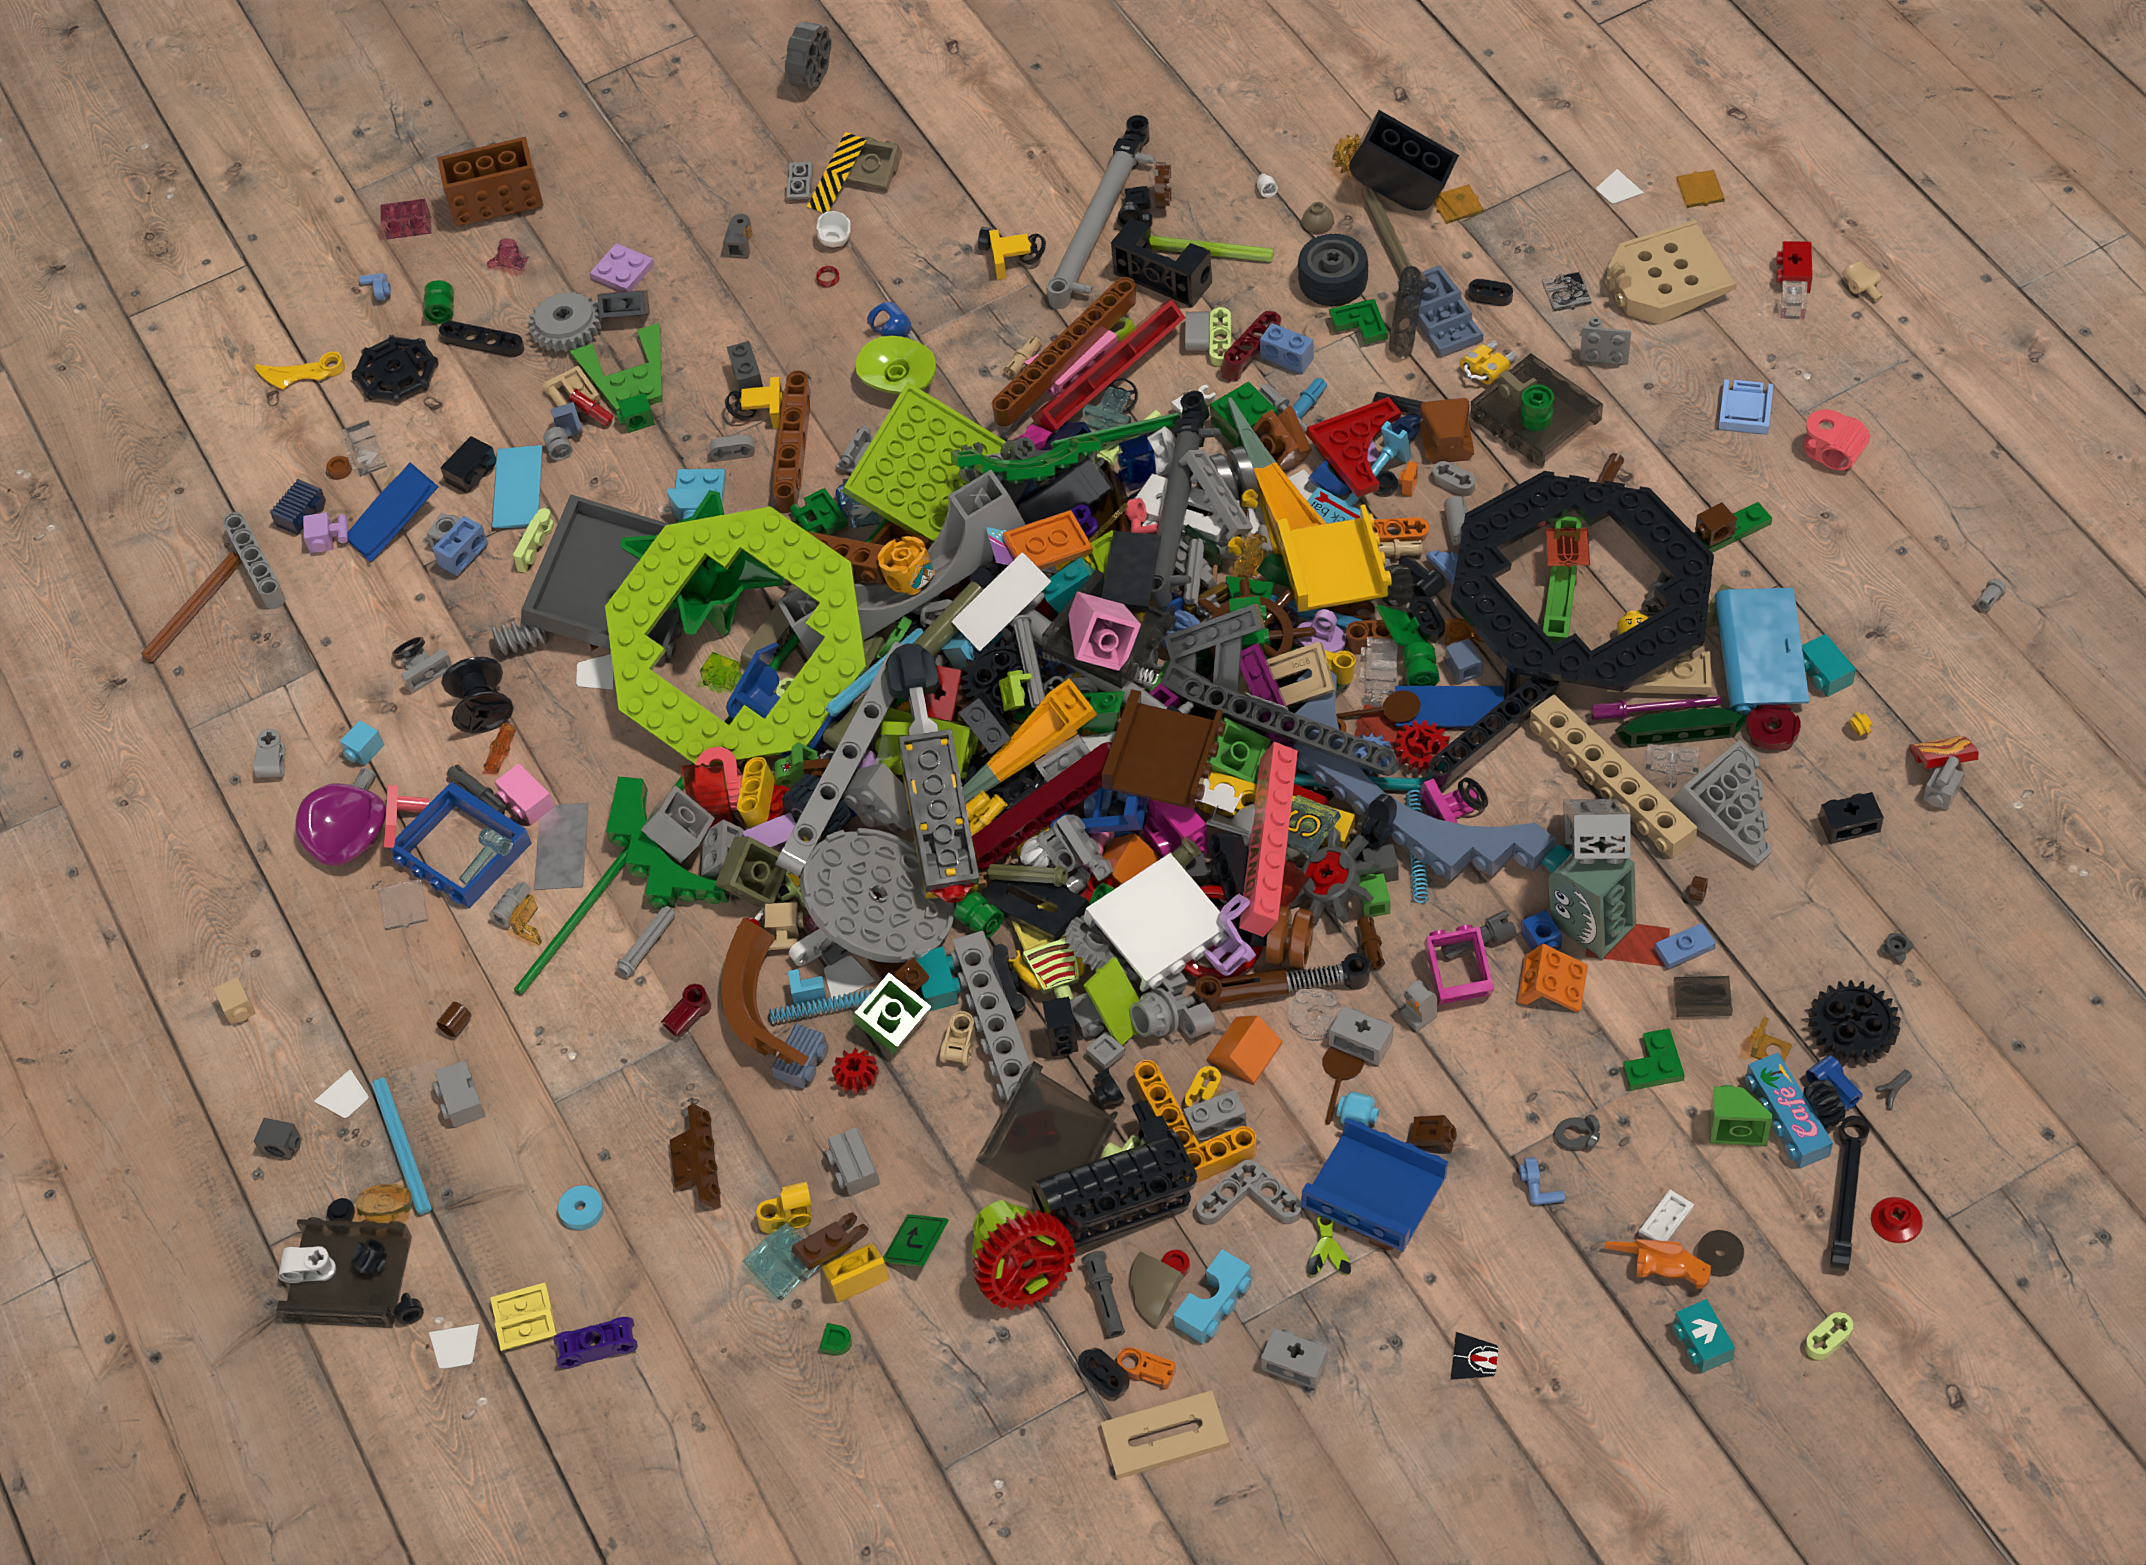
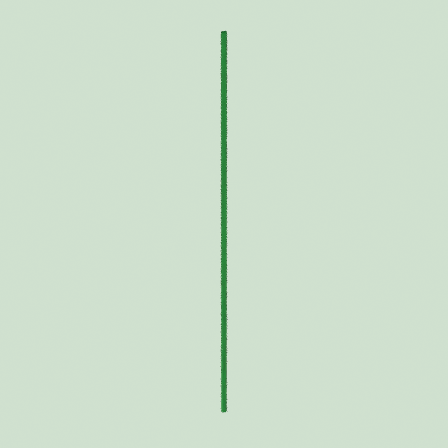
(620, 861)

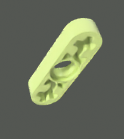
(1216, 329)

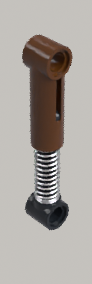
(1280, 983)

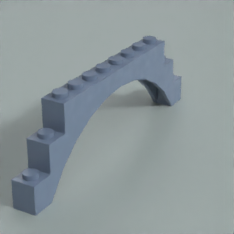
(1437, 842)

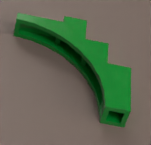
(644, 857)

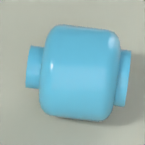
(1358, 1108)

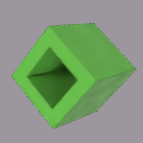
(1378, 889)

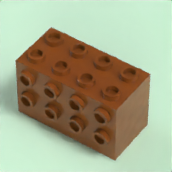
(490, 181)

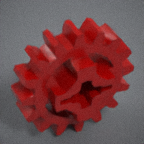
(1421, 746)

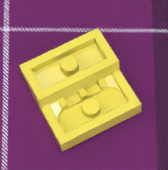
(523, 1316)

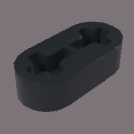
(1490, 292)

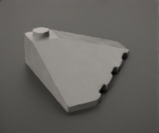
(1727, 805)

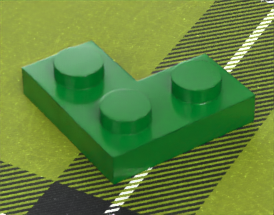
(1361, 315)
(1660, 1066)

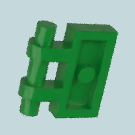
(824, 510)

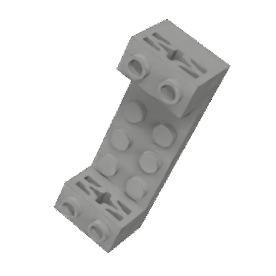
(1594, 822)

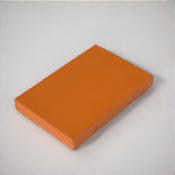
(1049, 540)

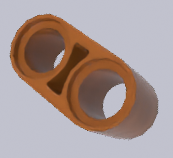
(1359, 631)

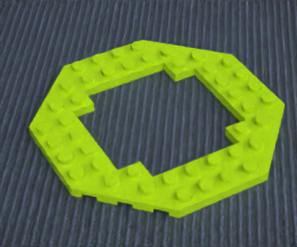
(661, 577)

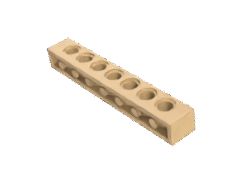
(1625, 779)

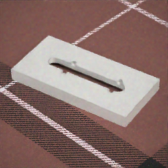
(1204, 525)

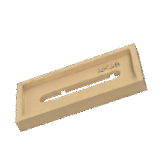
(1293, 662)
(1169, 1450)

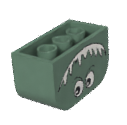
(1594, 901)

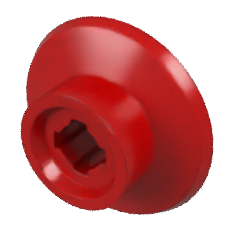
(1890, 1227)

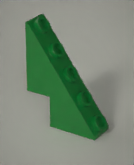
(1105, 704)

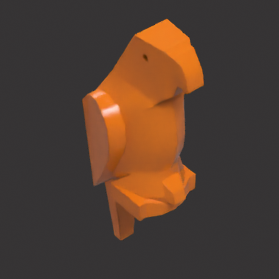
(1665, 1259)

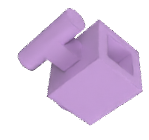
(320, 532)

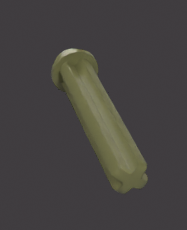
(1028, 874)

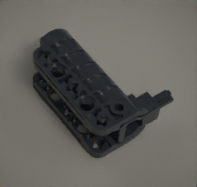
(1121, 1184)

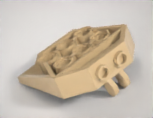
(1667, 273)

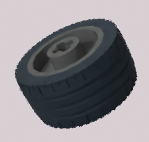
(1333, 269)

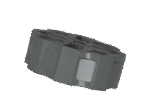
(808, 55)

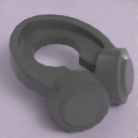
(1587, 1124)

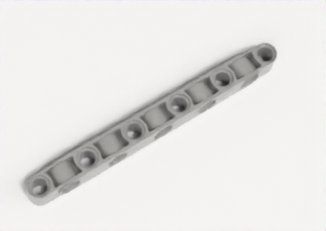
(837, 774)

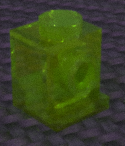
(721, 671)

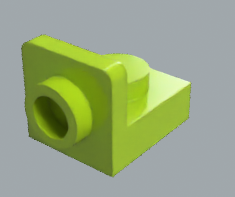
(1011, 689)

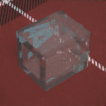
(1793, 300)

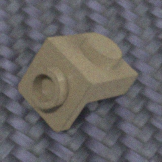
(1512, 388)

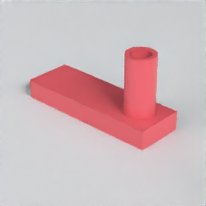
(399, 803)

